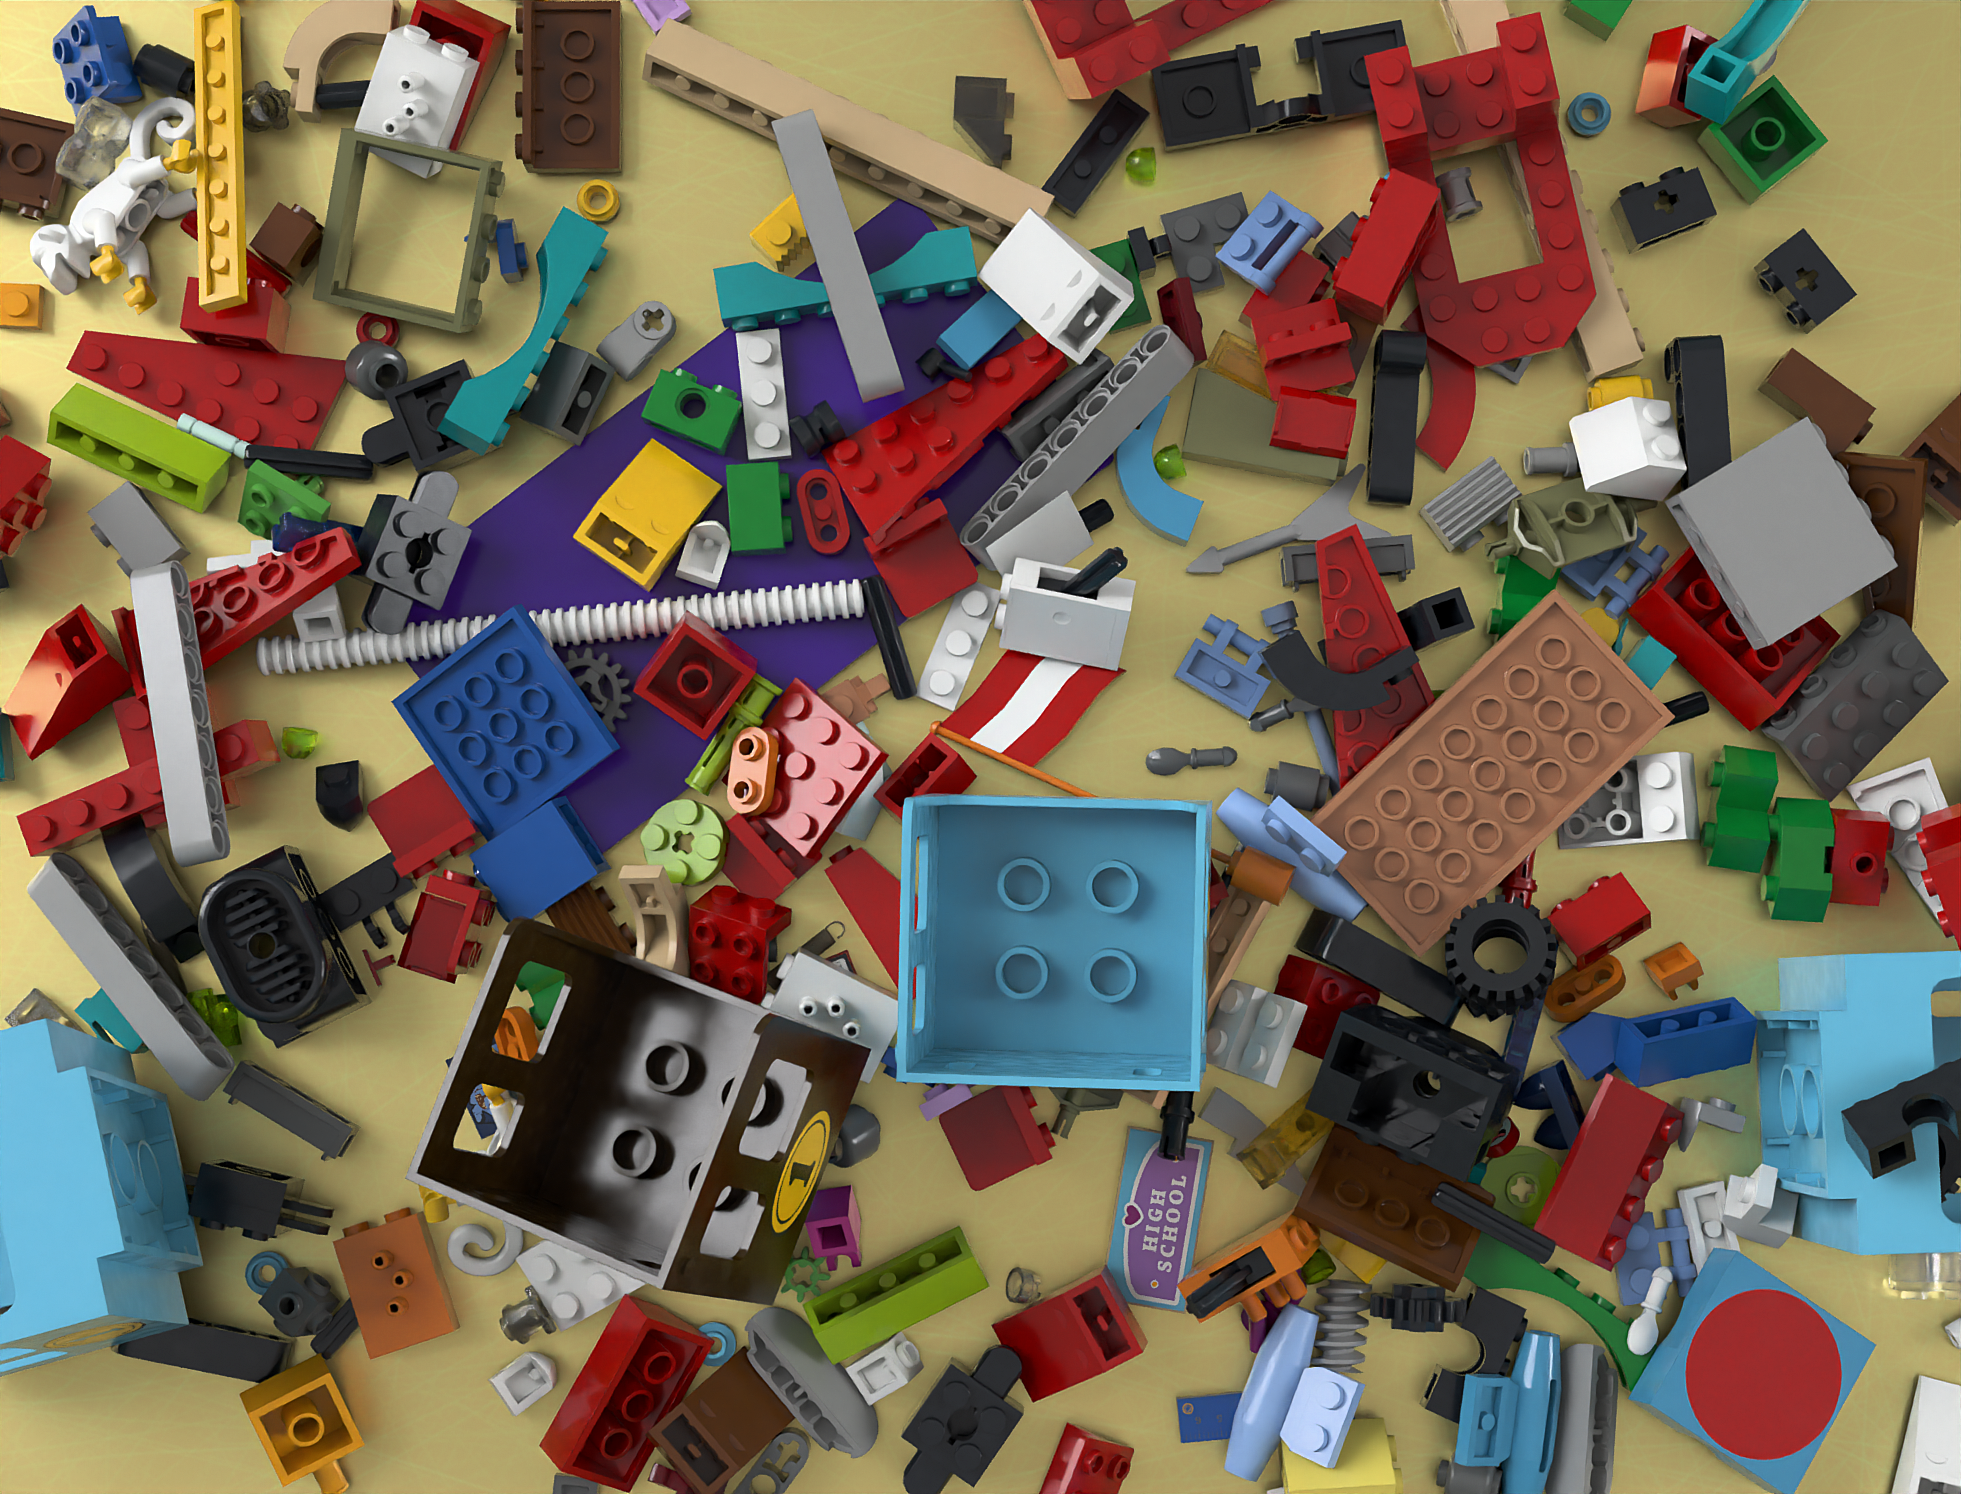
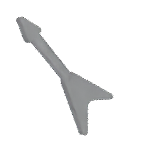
(1316, 522)

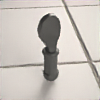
(1261, 721)
(1170, 760)

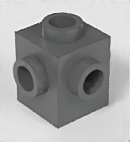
(300, 1302)

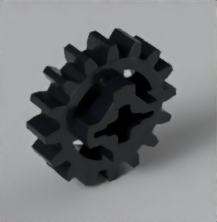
(1418, 1307)

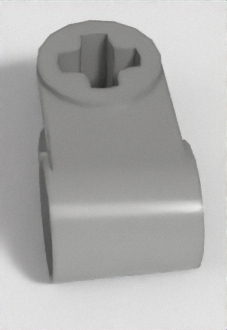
(631, 345)

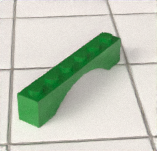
(1501, 1266)

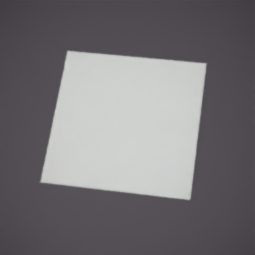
(1048, 536)

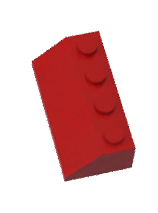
(1609, 1172)
(623, 1392)

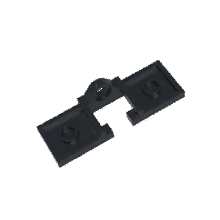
(1215, 100)

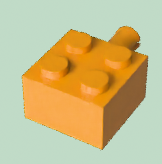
(303, 1424)

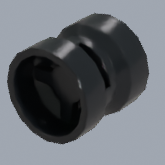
(817, 428)

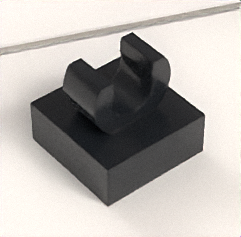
(1147, 251)

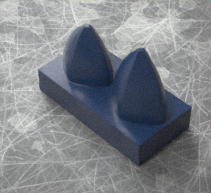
(1553, 1089)

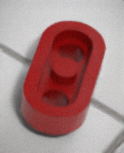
(823, 513)

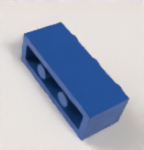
(1685, 1042)

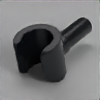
(934, 363)

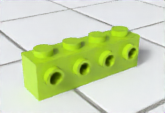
(138, 447)
(895, 1295)

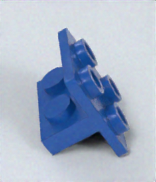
(95, 60)

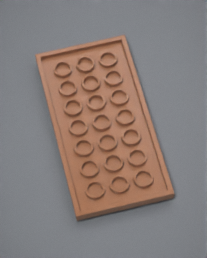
(1489, 771)

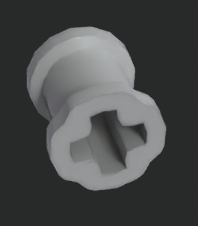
(1458, 194)

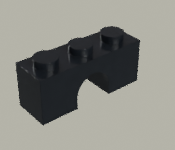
(1883, 1125)
(1495, 1325)

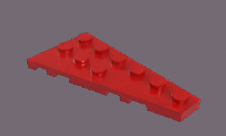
(238, 390)
(932, 437)
(243, 602)
(1358, 632)

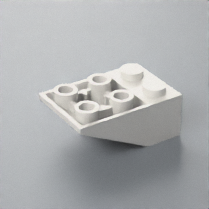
(1057, 285)
(1640, 804)
(1932, 1441)

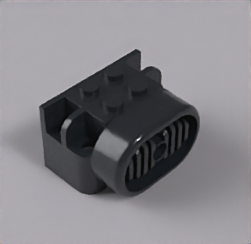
(310, 971)
(1381, 1088)

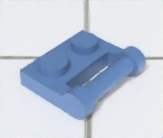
(1261, 238)

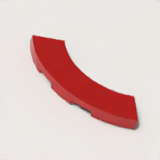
(1451, 399)

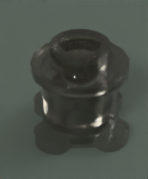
(265, 108)
(526, 1318)

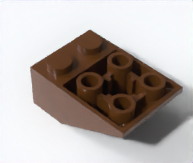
(1942, 448)
(720, 1425)

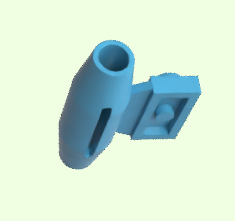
(1515, 1416)

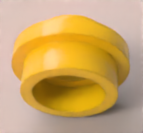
(596, 188)

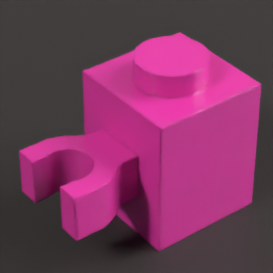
(835, 1226)

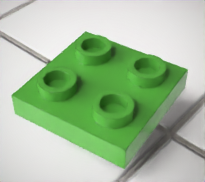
(271, 494)

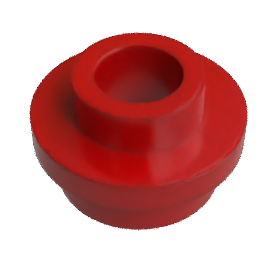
(370, 320)

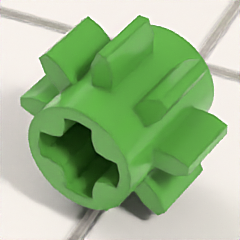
(803, 1286)

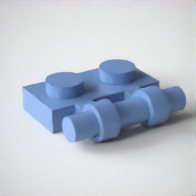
(1599, 572)
(1219, 675)
(1643, 1257)

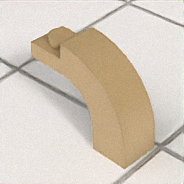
(325, 36)
(659, 916)

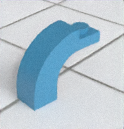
(1145, 493)

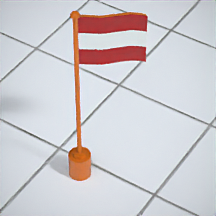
(1034, 705)

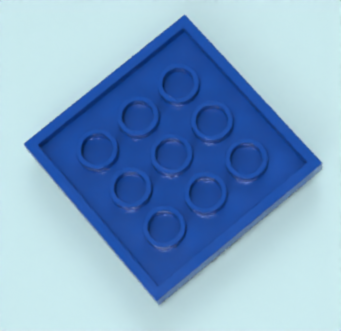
(505, 723)

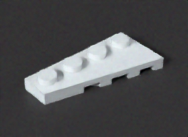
(1903, 798)

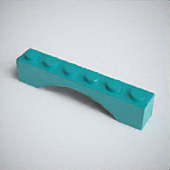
(1738, 57)
(757, 294)
(484, 401)

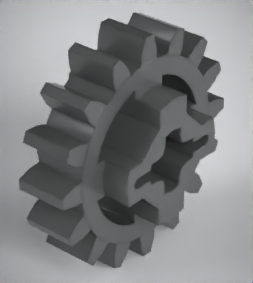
(596, 677)

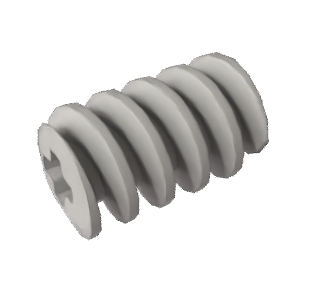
(1341, 1325)

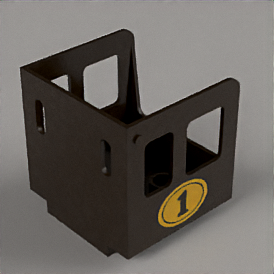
(651, 1121)

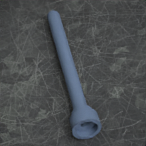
(1282, 621)

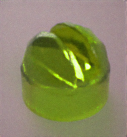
(1142, 164)
(1169, 463)
(298, 742)
(1318, 1267)

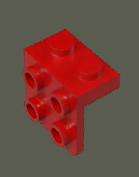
(922, 559)
(423, 823)
(477, 913)
(732, 940)
(1325, 994)
(996, 1135)

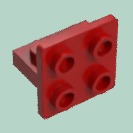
(1304, 348)
(761, 859)
(1087, 1464)

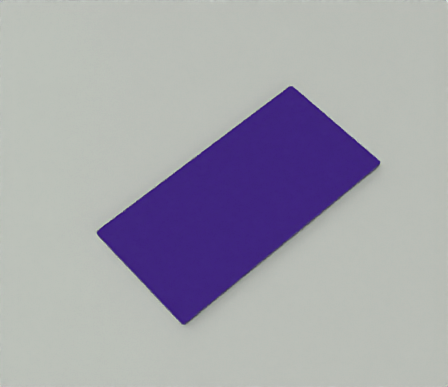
(529, 557)

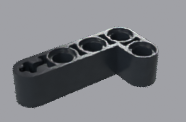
(1701, 402)
(1393, 416)
(1380, 966)
(214, 1350)

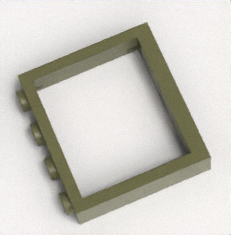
(342, 221)

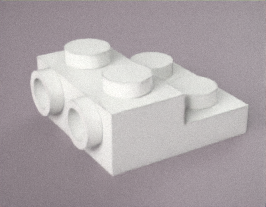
(1253, 1032)

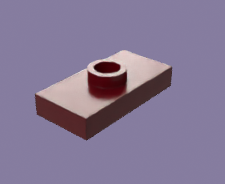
(1182, 317)

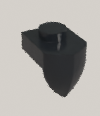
(340, 793)

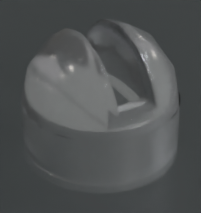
(1022, 1286)

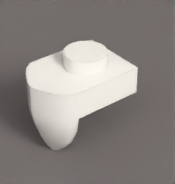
(705, 554)
(524, 1381)

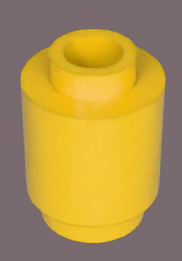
(1612, 389)

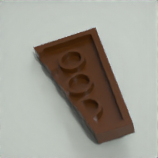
(1896, 498)

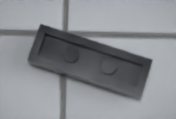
(1095, 152)

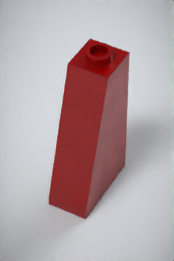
(874, 902)

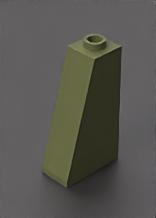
(1234, 431)

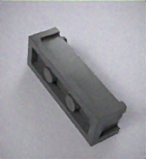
(1046, 412)
(1390, 555)
(291, 1109)

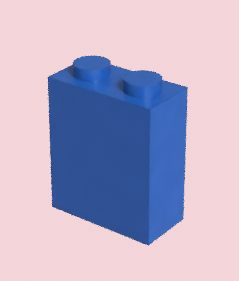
(539, 861)

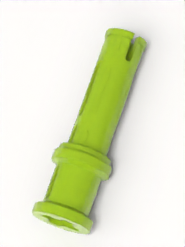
(743, 714)

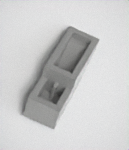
(1240, 1123)

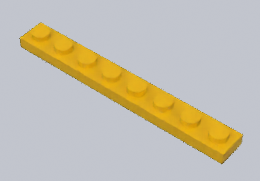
(220, 157)

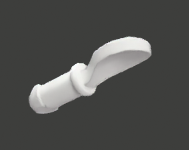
(1644, 1330)

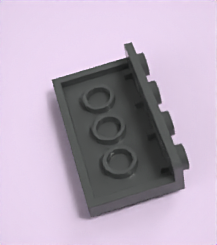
(1855, 702)

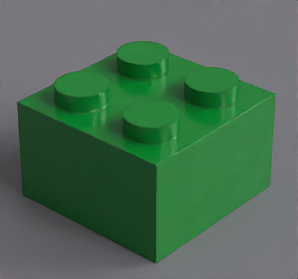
(1762, 140)

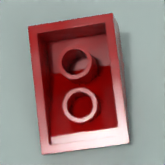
(475, 32)

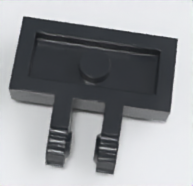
(367, 893)

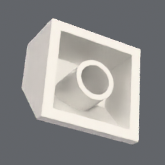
(1629, 448)

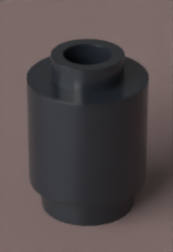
(165, 71)

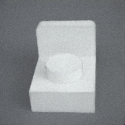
(885, 1368)

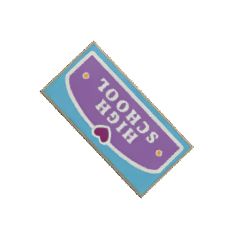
(1157, 1219)

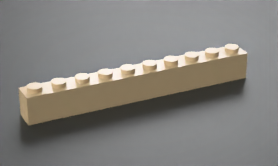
(854, 137)
(1604, 334)

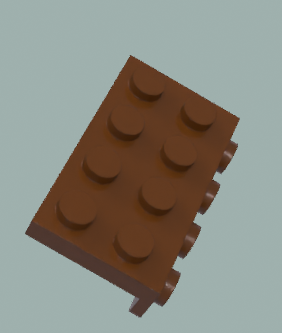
(569, 86)
(29, 163)
(1388, 1209)

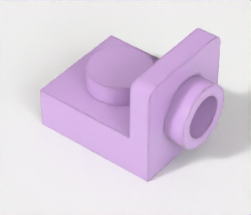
(942, 1099)

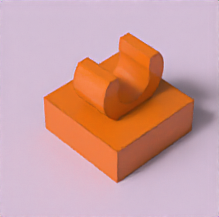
(1673, 969)

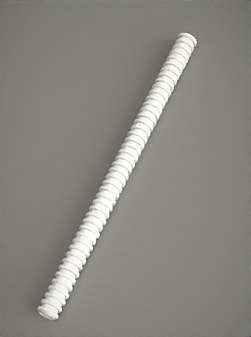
(567, 626)

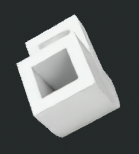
(1759, 1209)

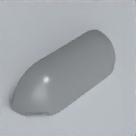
(808, 1383)
(1585, 1423)

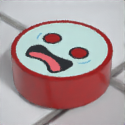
(1505, 1140)

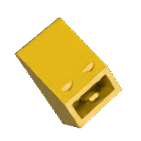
(647, 514)

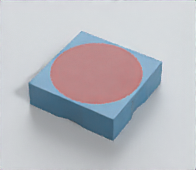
(1752, 1371)

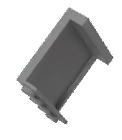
(1782, 533)

